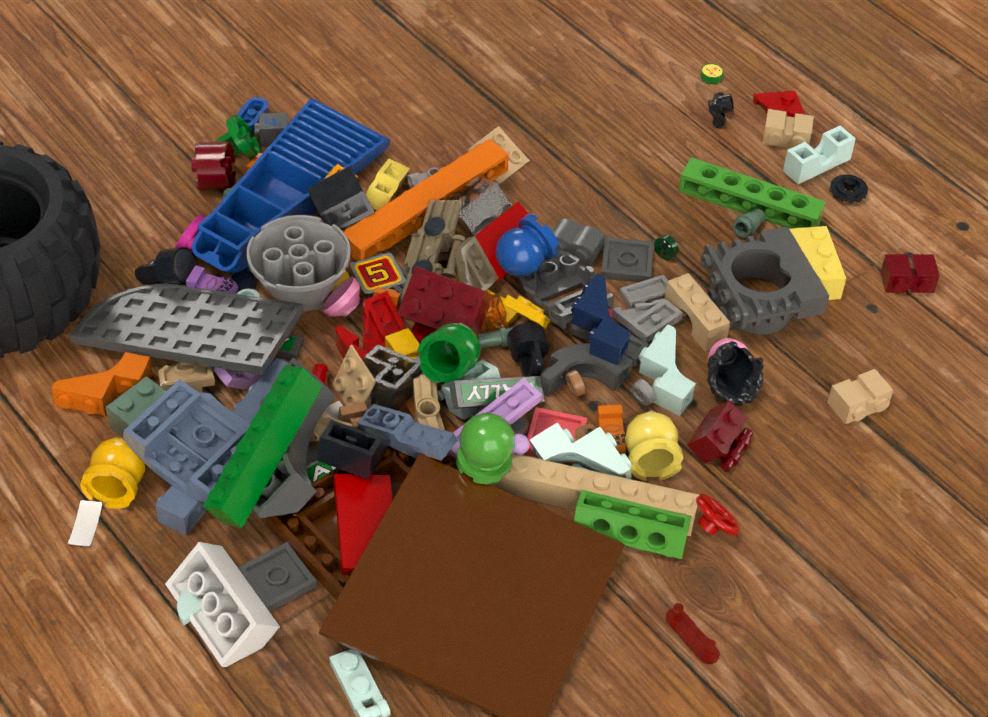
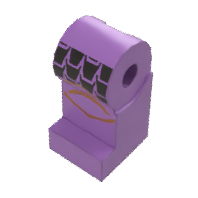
(200, 279)

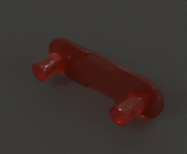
(692, 636)

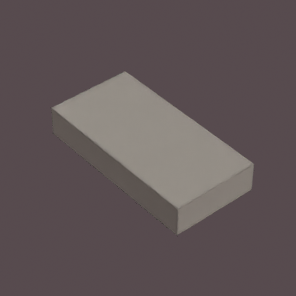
(644, 291)

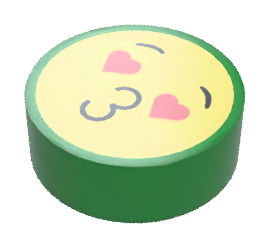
(711, 73)

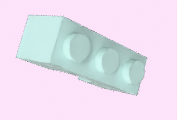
(805, 162)

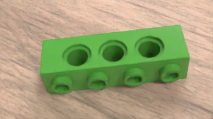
(645, 520)

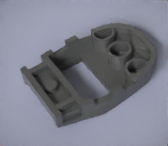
(556, 278)

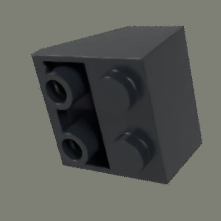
(340, 199)
(351, 449)

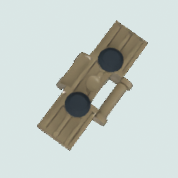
(435, 237)

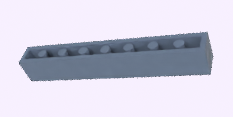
(182, 511)

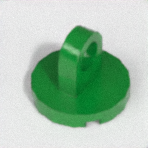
(240, 137)

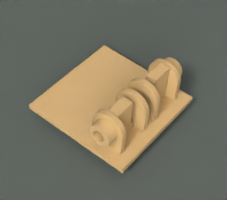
(516, 157)
(354, 380)

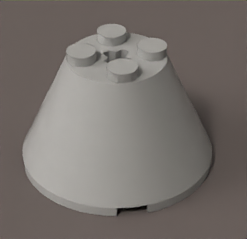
(299, 259)

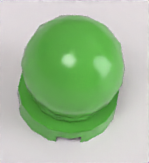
(486, 448)

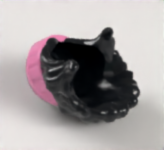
(734, 372)

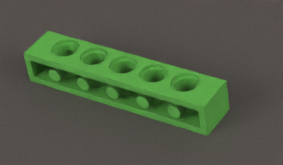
(748, 193)

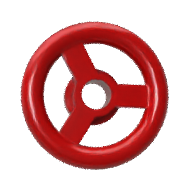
(715, 517)

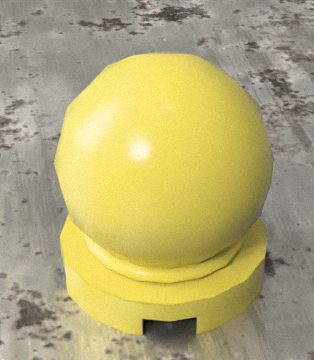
(653, 446)

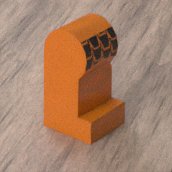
(610, 420)

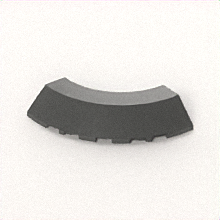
(290, 485)

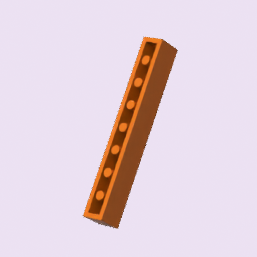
(407, 212)

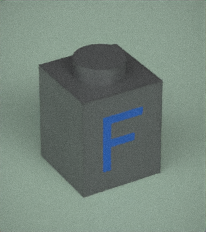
(270, 126)

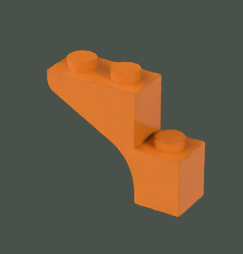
(96, 391)

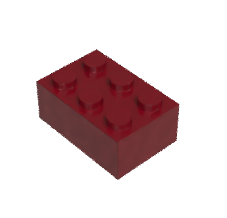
(439, 301)

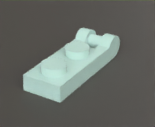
(358, 684)

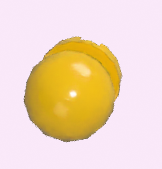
(113, 474)

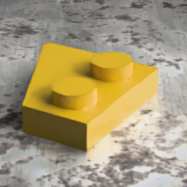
(527, 310)

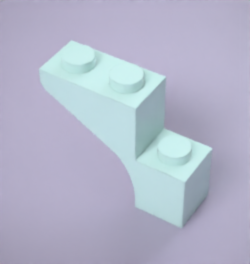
(657, 362)
(593, 450)

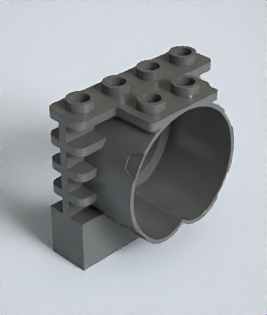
(771, 258)

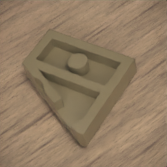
(474, 265)

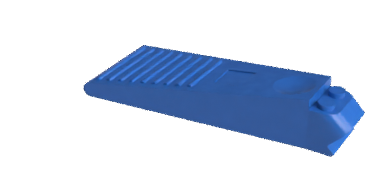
(280, 178)

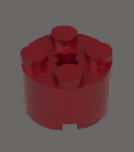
(214, 165)

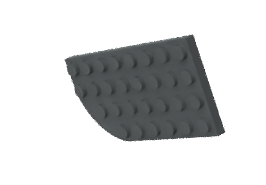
(191, 326)

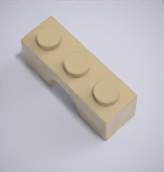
(707, 320)

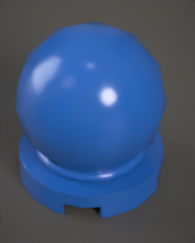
(524, 248)

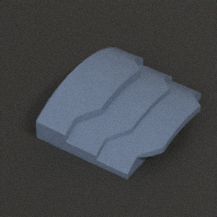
(186, 438)

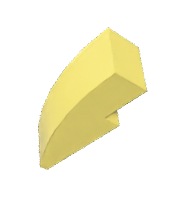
(386, 183)

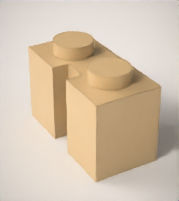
(786, 130)
(860, 397)

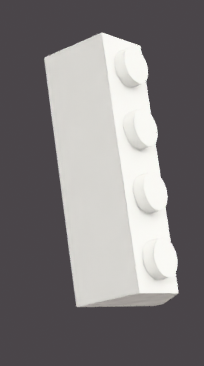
(232, 614)

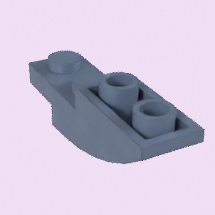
(407, 434)

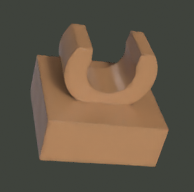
(352, 413)

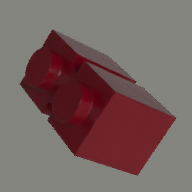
(900, 277)

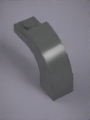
(587, 365)

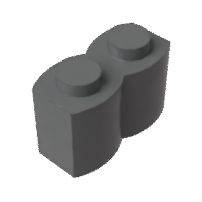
(579, 240)

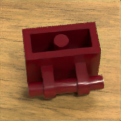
(718, 432)

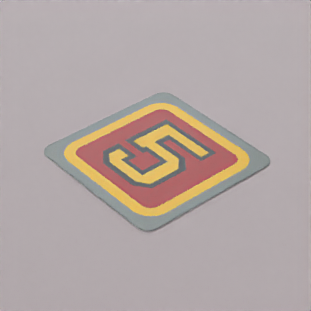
(377, 271)

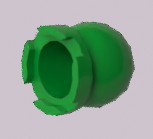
(449, 352)

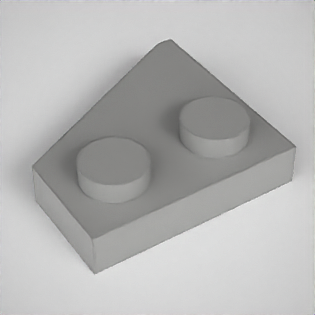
(648, 318)

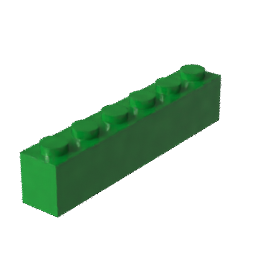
(262, 446)

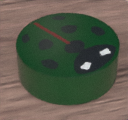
(666, 247)

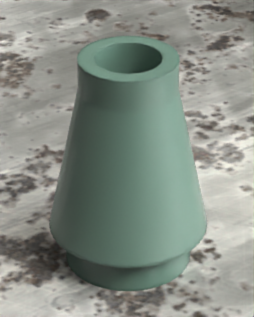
(748, 223)

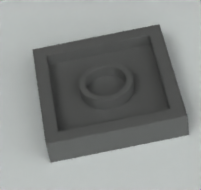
(627, 259)
(278, 576)

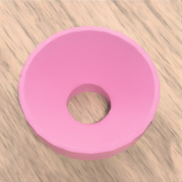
(343, 299)

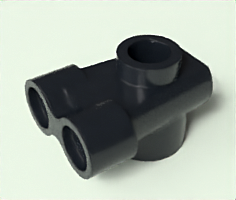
(719, 107)

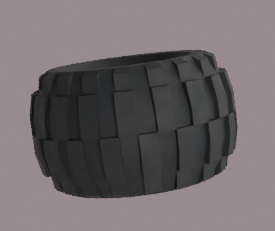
(45, 249)

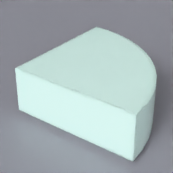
(188, 605)

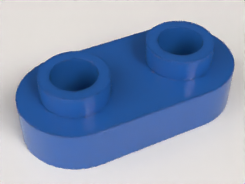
(252, 109)

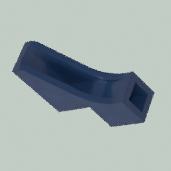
(591, 313)

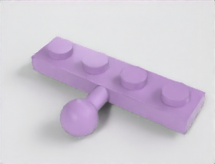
(511, 407)

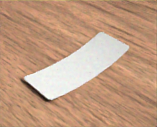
(85, 523)

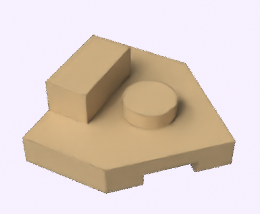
(192, 374)

